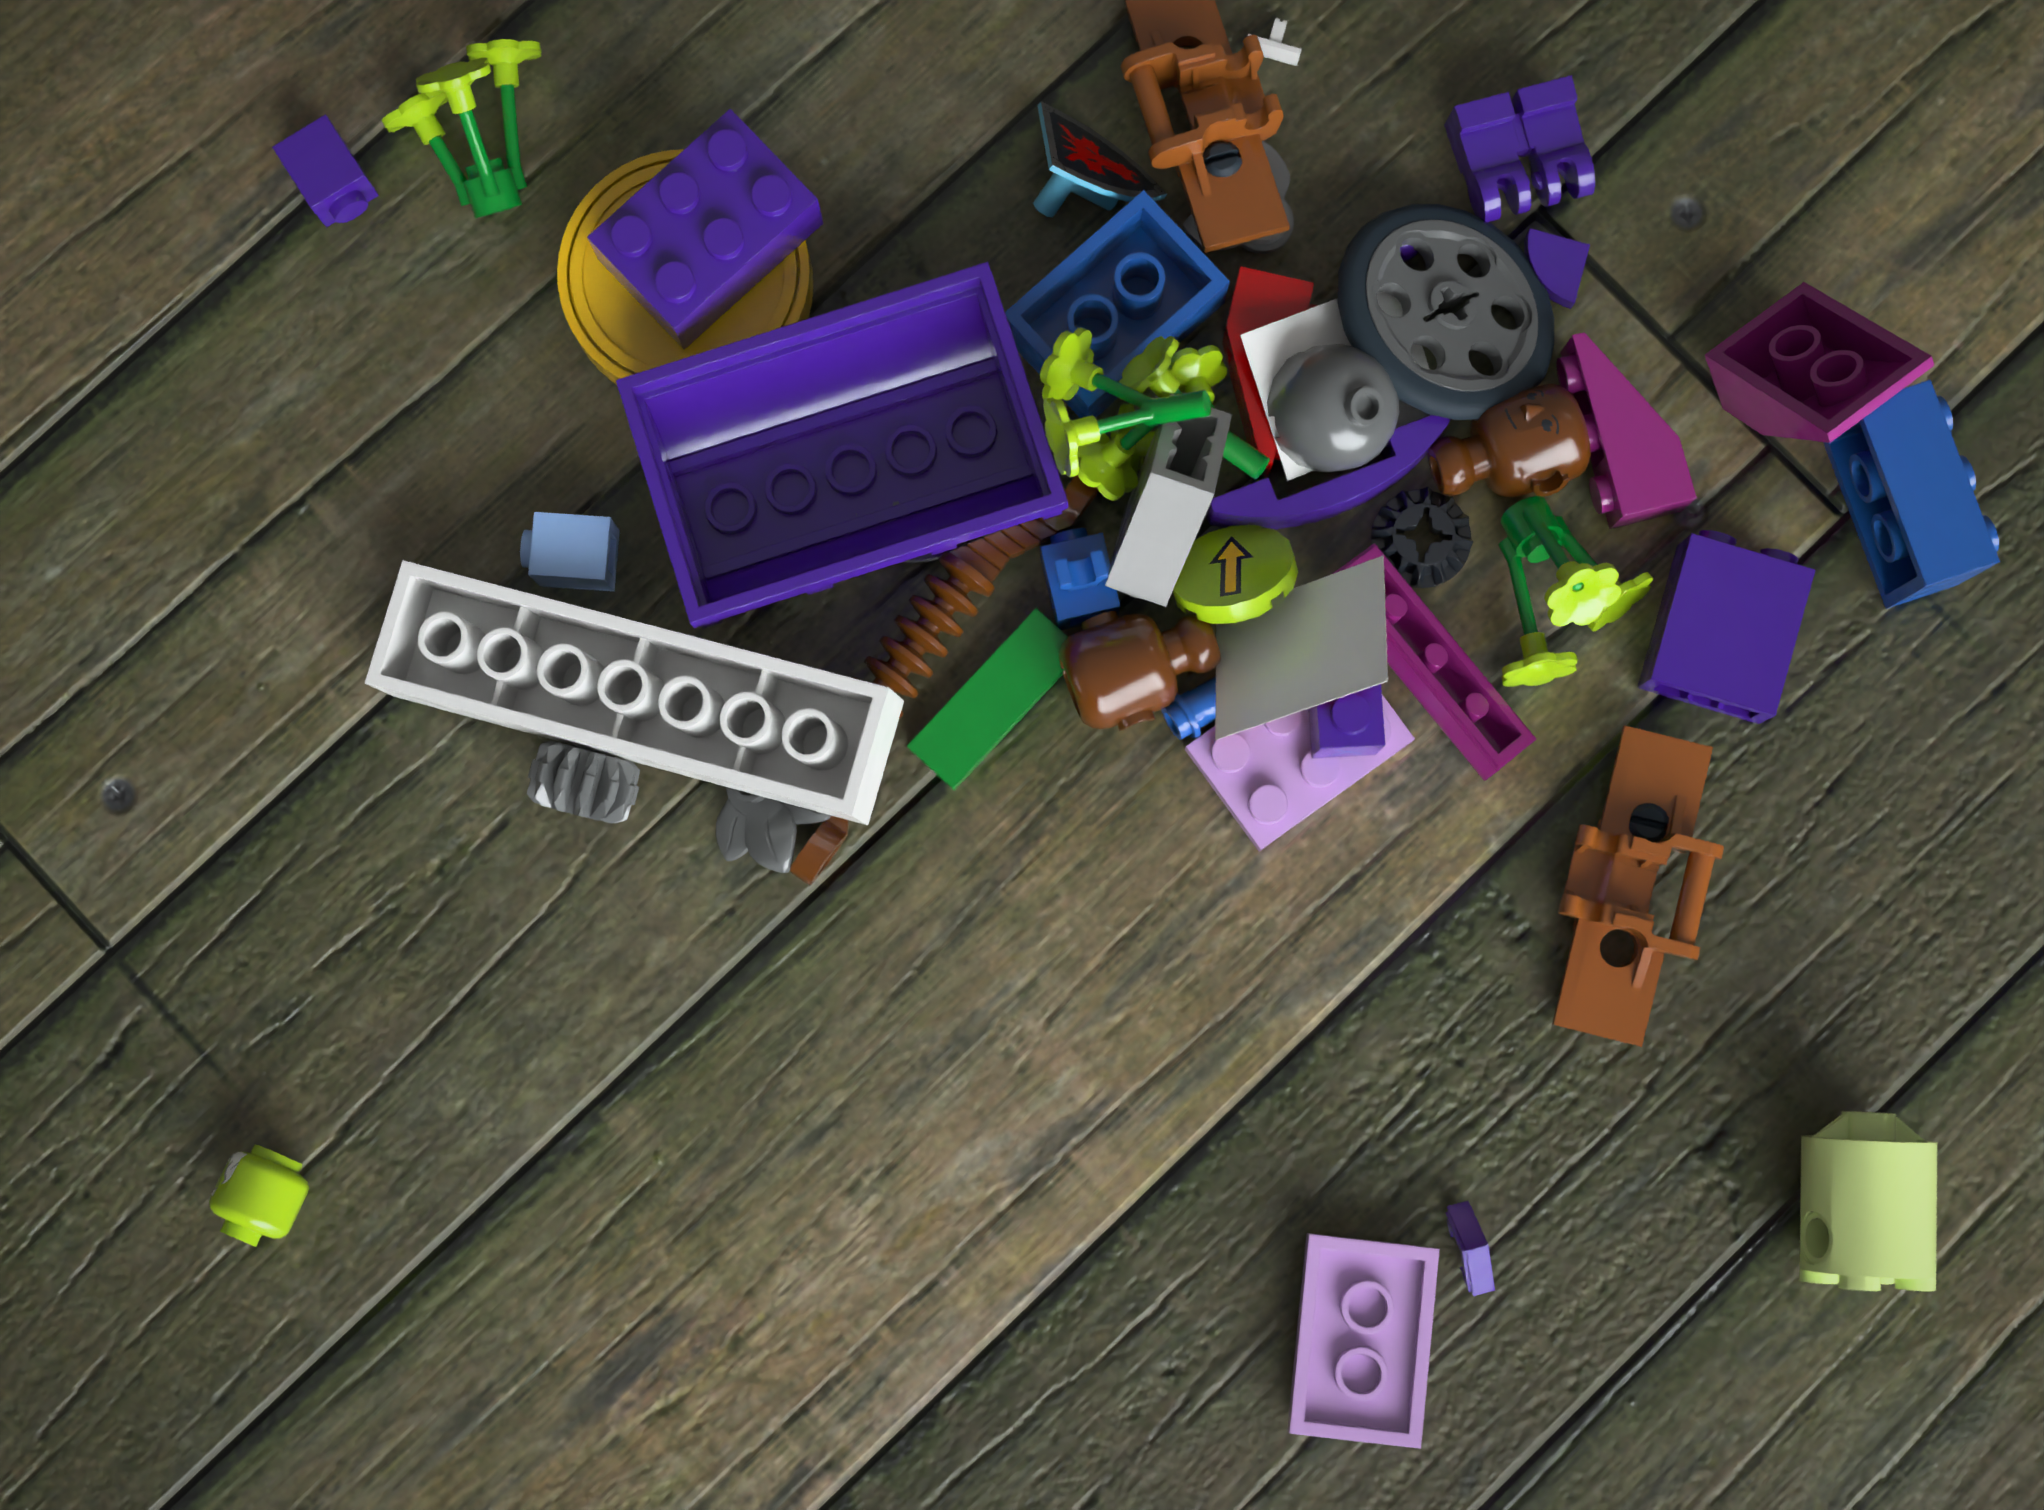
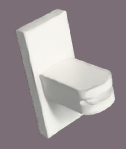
(1275, 49)

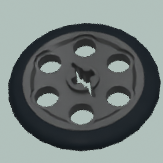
(1439, 234)

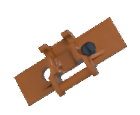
(1227, 112)
(1612, 879)

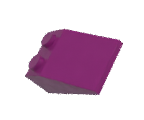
(1811, 367)

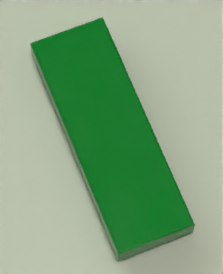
(991, 701)

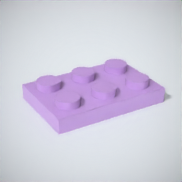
(1270, 775)
(1363, 1340)

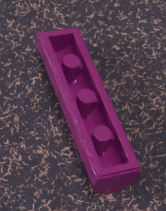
(1446, 678)

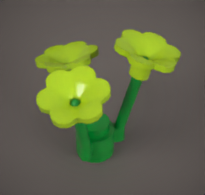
(489, 184)
(1584, 595)

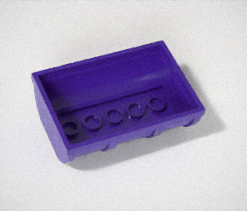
(797, 430)

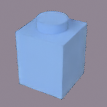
(571, 551)

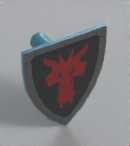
(1087, 166)

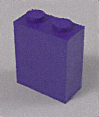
(1727, 626)

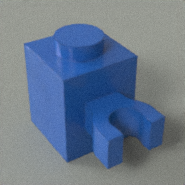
(1076, 577)

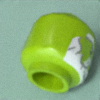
(258, 1195)

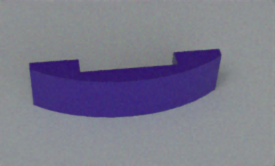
(1259, 505)

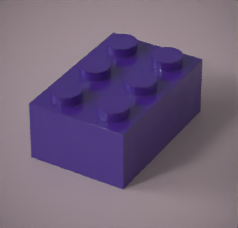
(706, 228)

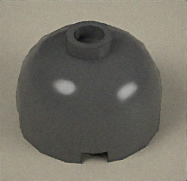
(1333, 408)

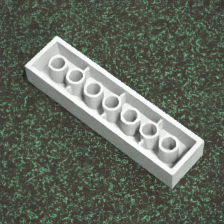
(636, 691)

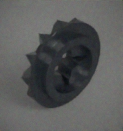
(1445, 519)

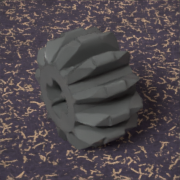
(583, 782)

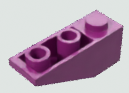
(1633, 450)

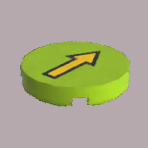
(1235, 574)

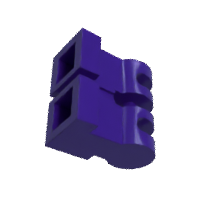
(1535, 124)

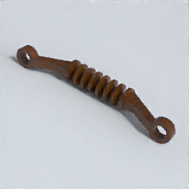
(970, 569)

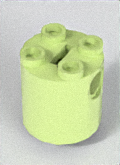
(1868, 1205)

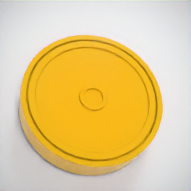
(617, 328)

